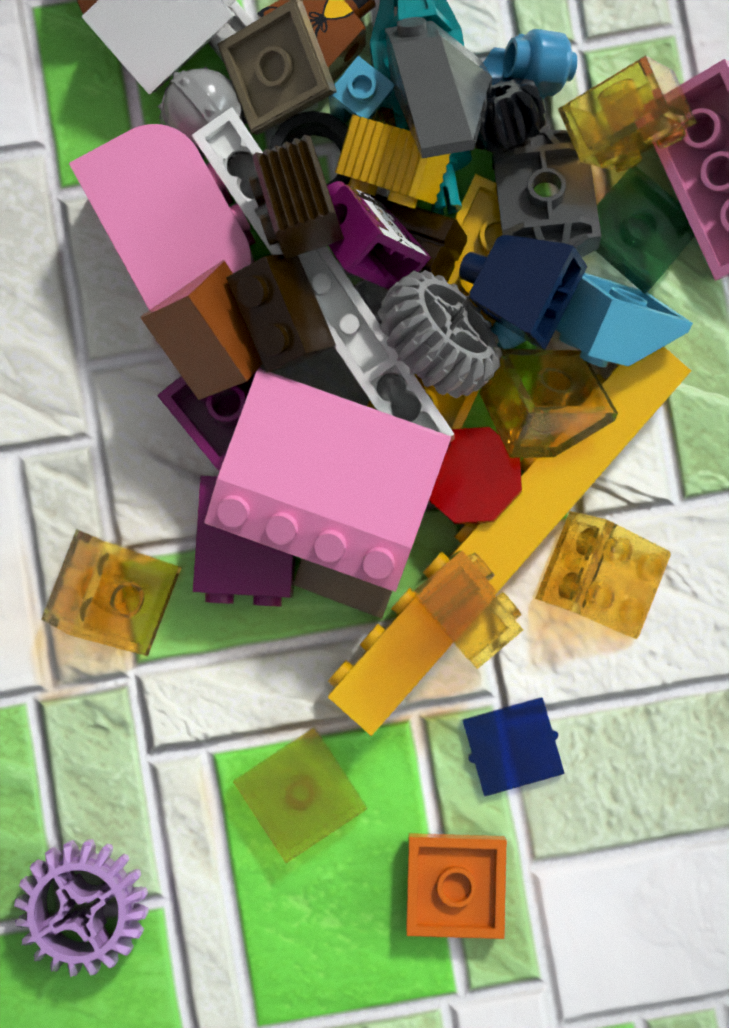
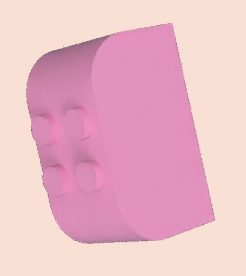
(163, 209)

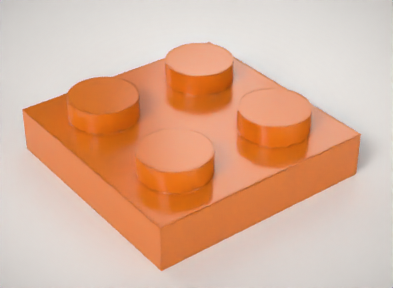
(456, 886)

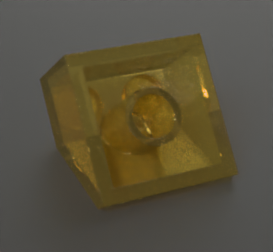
(545, 401)
(110, 593)

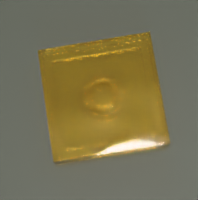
(300, 794)

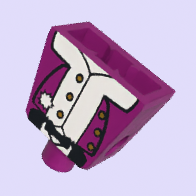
(365, 224)

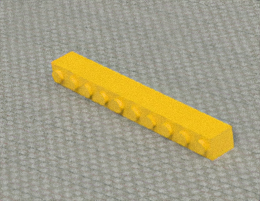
(551, 486)

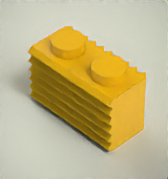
(389, 159)

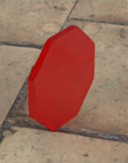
(476, 477)

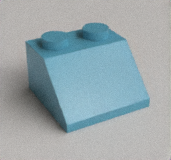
(617, 322)

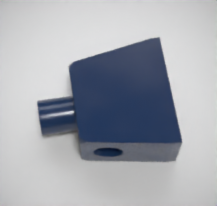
(524, 284)

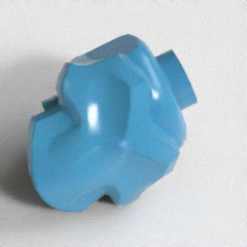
(536, 56)

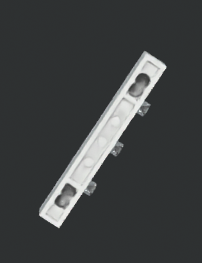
(352, 324)

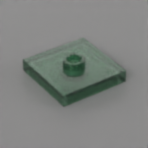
(641, 229)

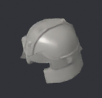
(197, 99)

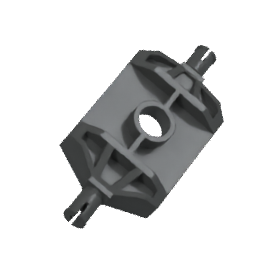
(563, 218)

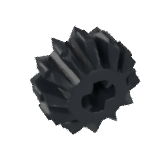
(511, 115)

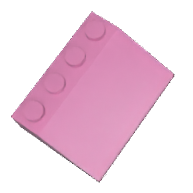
(326, 479)

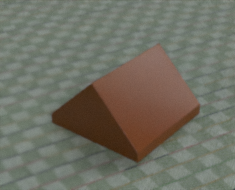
(205, 334)

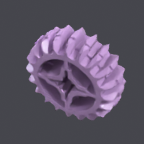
(88, 924)

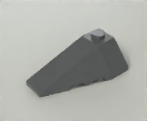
(437, 86)

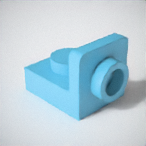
(359, 91)

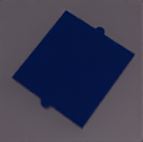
(513, 746)

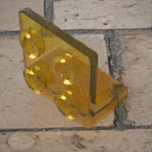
(603, 573)

